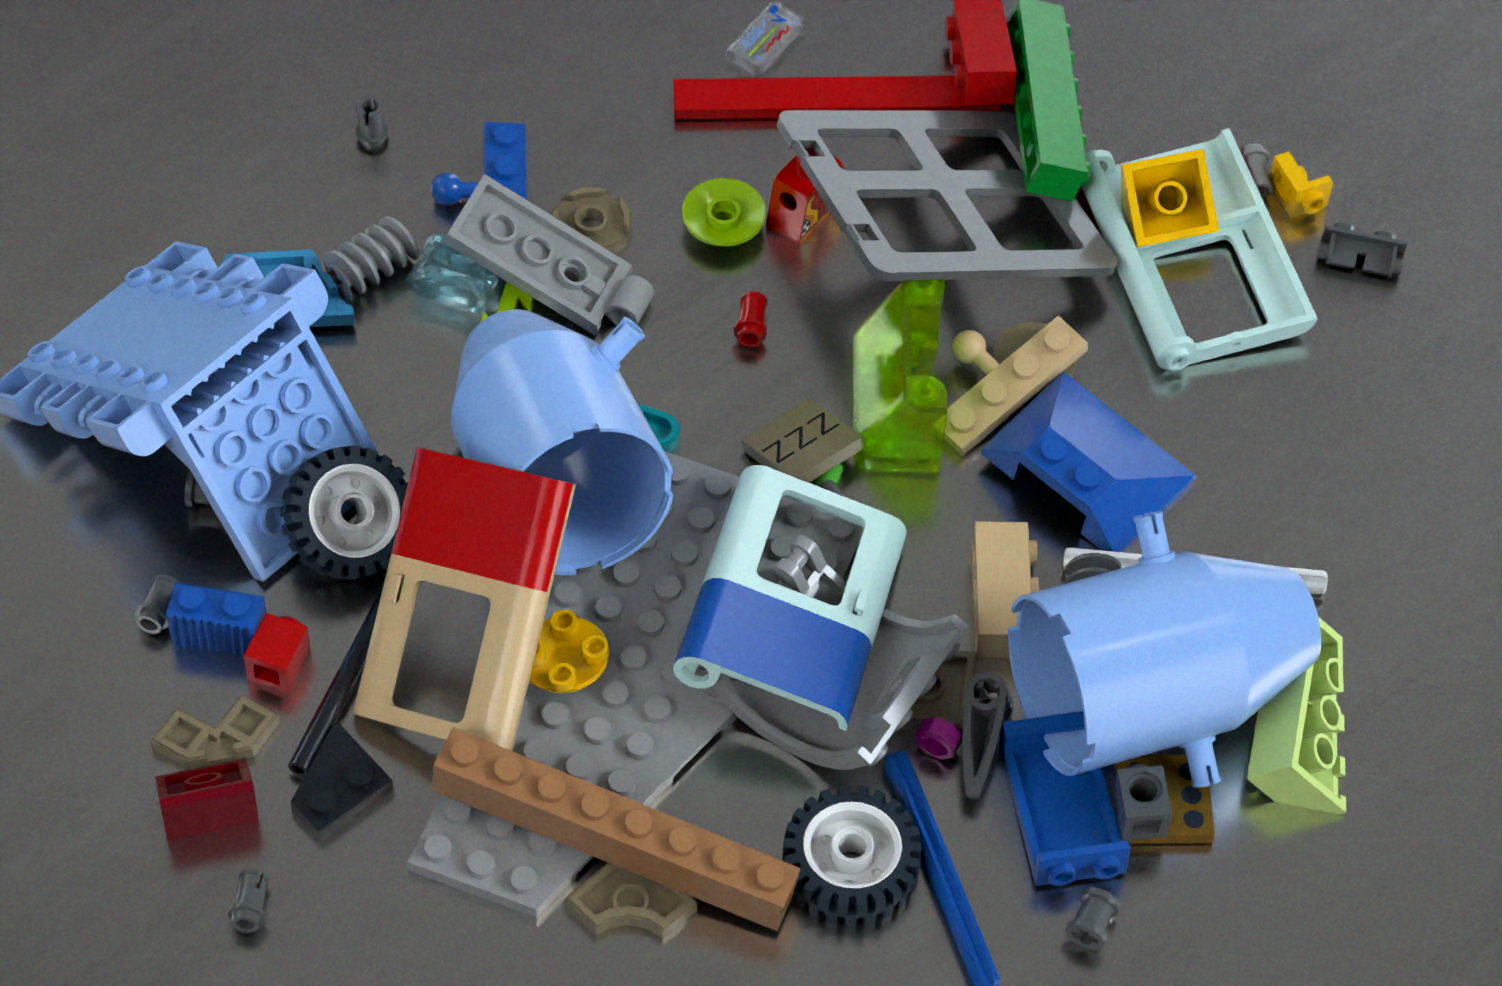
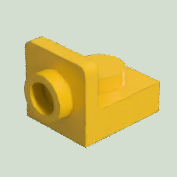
(1294, 189)

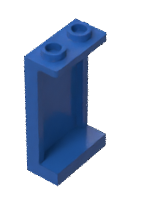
(1062, 817)

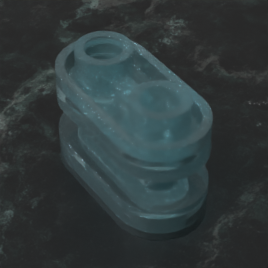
(451, 277)

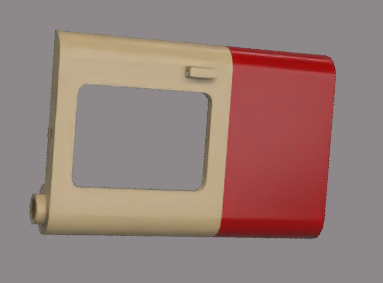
(483, 535)

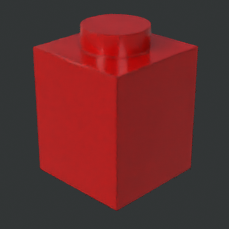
(277, 652)

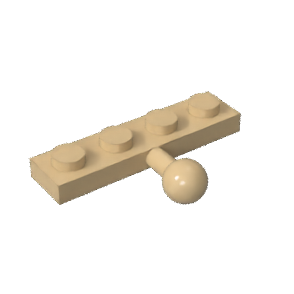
(1009, 383)

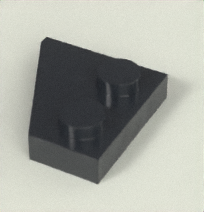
(338, 784)

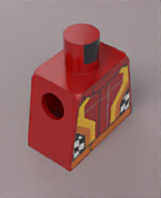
(790, 189)

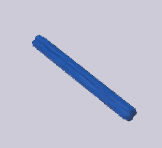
(942, 872)

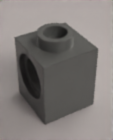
(1138, 818)

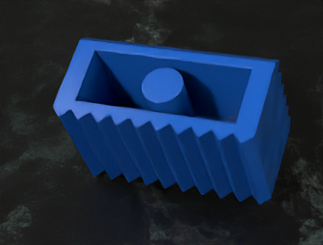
(213, 618)

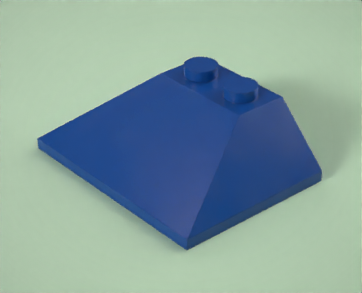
(1090, 461)

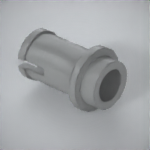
(1256, 160)

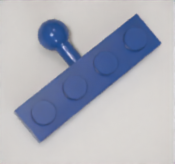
(502, 160)

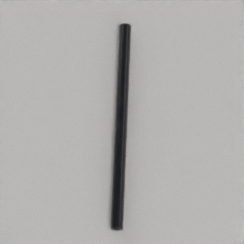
(338, 691)

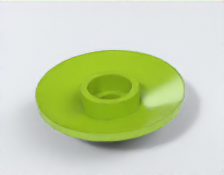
(727, 200)

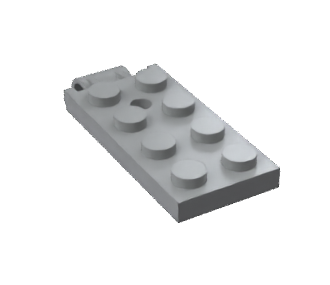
(535, 251)

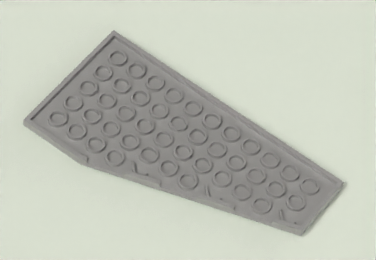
(637, 718)

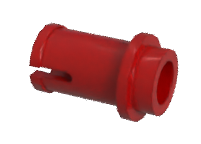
(751, 328)

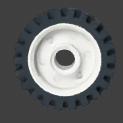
(315, 515)
(858, 824)

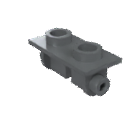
(1378, 248)

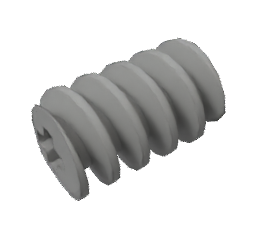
(369, 253)

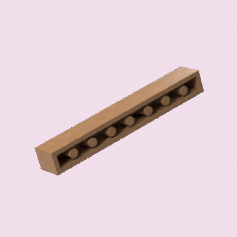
(614, 828)

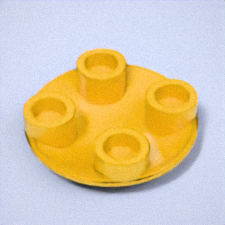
(569, 653)

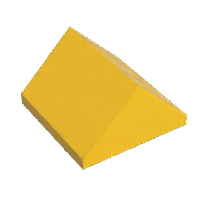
(1168, 198)

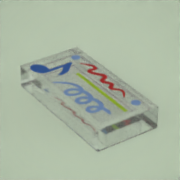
(765, 38)

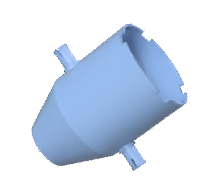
(561, 410)
(1160, 653)

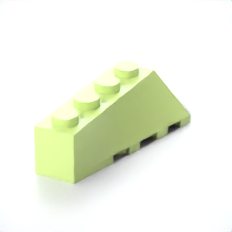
(1297, 733)

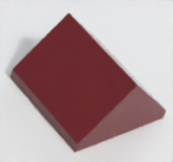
(207, 799)

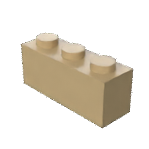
(1000, 576)

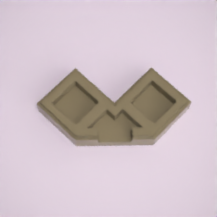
(199, 745)

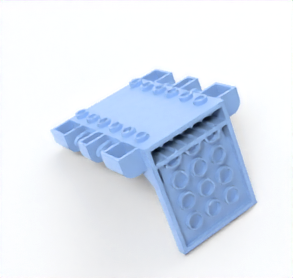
(210, 370)

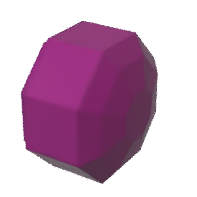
(938, 737)

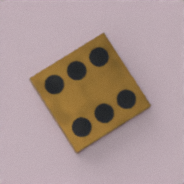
(1190, 805)

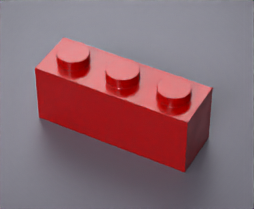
(981, 52)

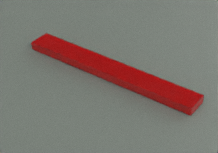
(770, 96)

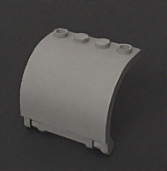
(896, 674)

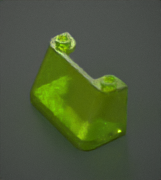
(892, 410)

